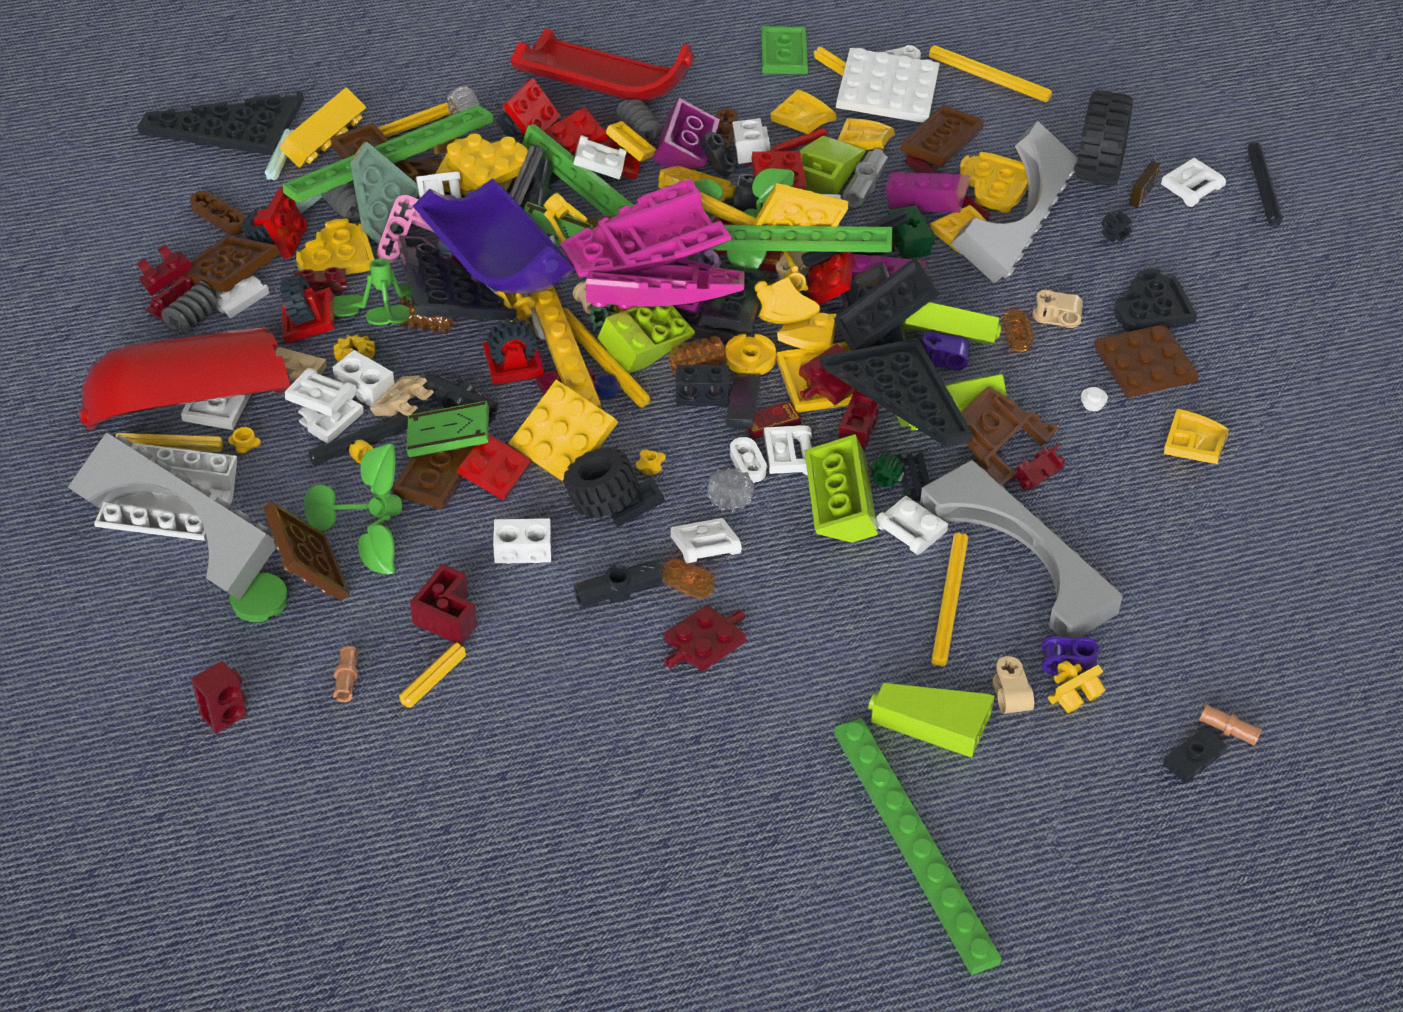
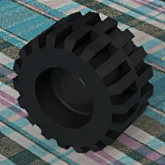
(601, 482)

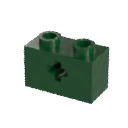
(913, 237)

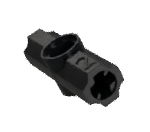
(539, 190)
(456, 394)
(617, 583)

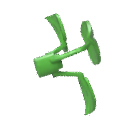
(761, 187)
(381, 277)
(376, 546)

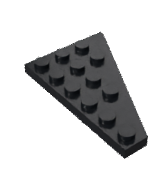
(243, 127)
(444, 288)
(904, 383)

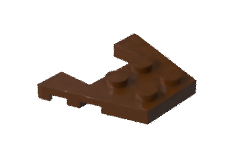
(993, 422)

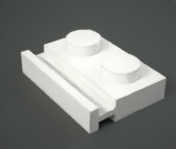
(241, 296)

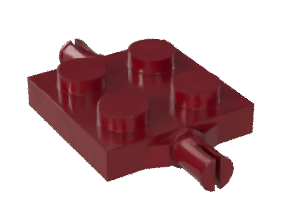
(823, 382)
(704, 638)

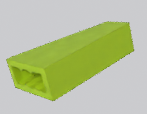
(954, 322)
(933, 715)

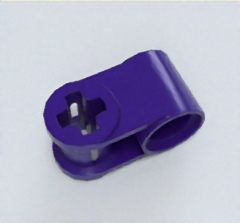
(947, 350)
(1074, 650)

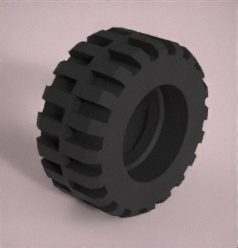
(1104, 137)

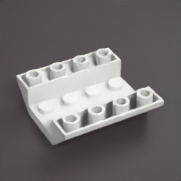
(167, 513)

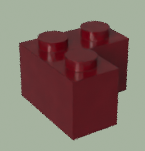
(443, 606)

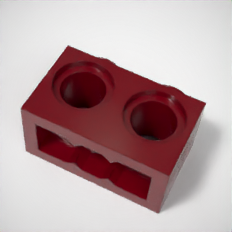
(859, 418)
(219, 696)

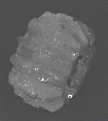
(461, 99)
(730, 489)

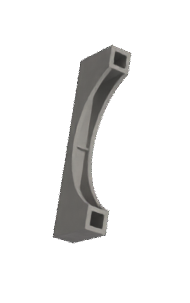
(999, 246)
(975, 497)
(234, 544)

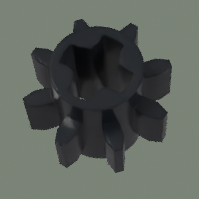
(1116, 226)

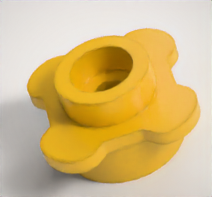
(244, 440)
(650, 462)

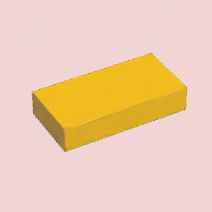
(630, 141)

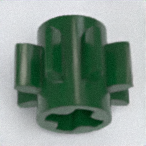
(596, 316)
(887, 470)

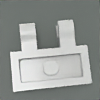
(330, 427)

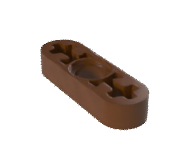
(731, 116)
(229, 221)

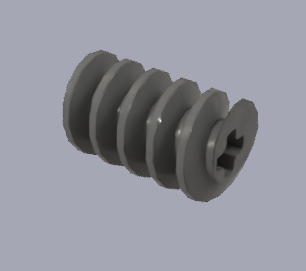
(639, 118)
(343, 201)
(190, 308)

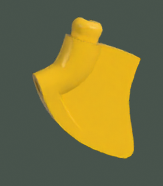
(783, 303)

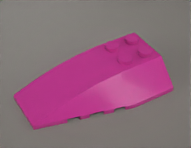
(649, 234)
(662, 286)

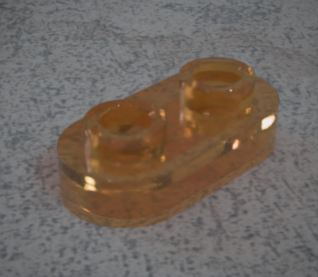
(1017, 330)
(686, 578)

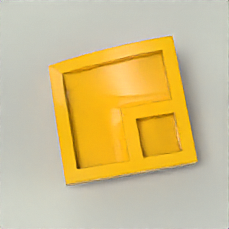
(803, 112)
(865, 133)
(949, 226)
(811, 334)
(1195, 437)

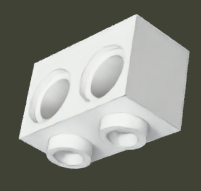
(749, 137)
(368, 376)
(522, 540)

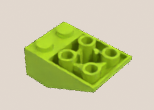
(829, 164)
(643, 335)

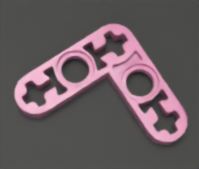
(413, 218)

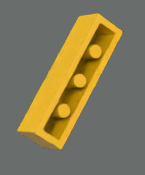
(329, 121)

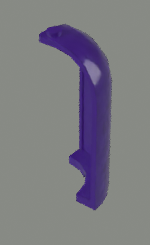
(495, 239)

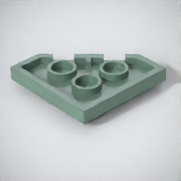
(377, 188)

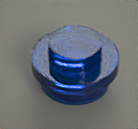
(607, 385)

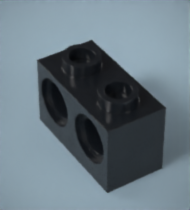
(702, 385)

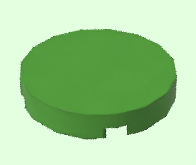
(262, 599)

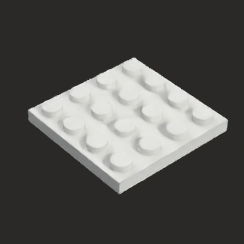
(888, 85)

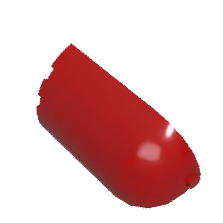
(598, 69)
(181, 373)

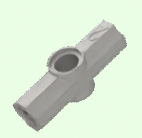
(865, 178)

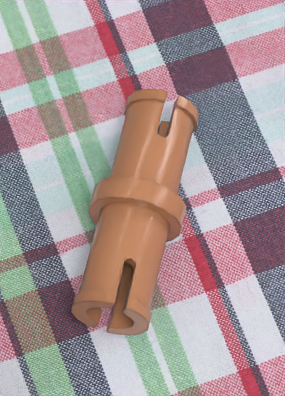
(346, 674)
(1230, 724)

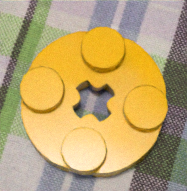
(750, 365)

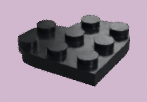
(1154, 301)

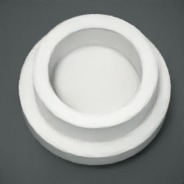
(1094, 398)

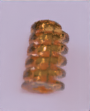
(434, 323)
(698, 353)

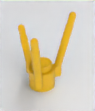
(558, 207)
(795, 277)

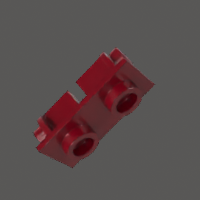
(330, 277)
(167, 297)
(1030, 472)

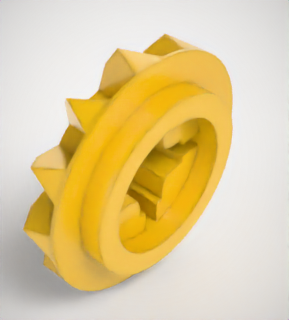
(363, 345)

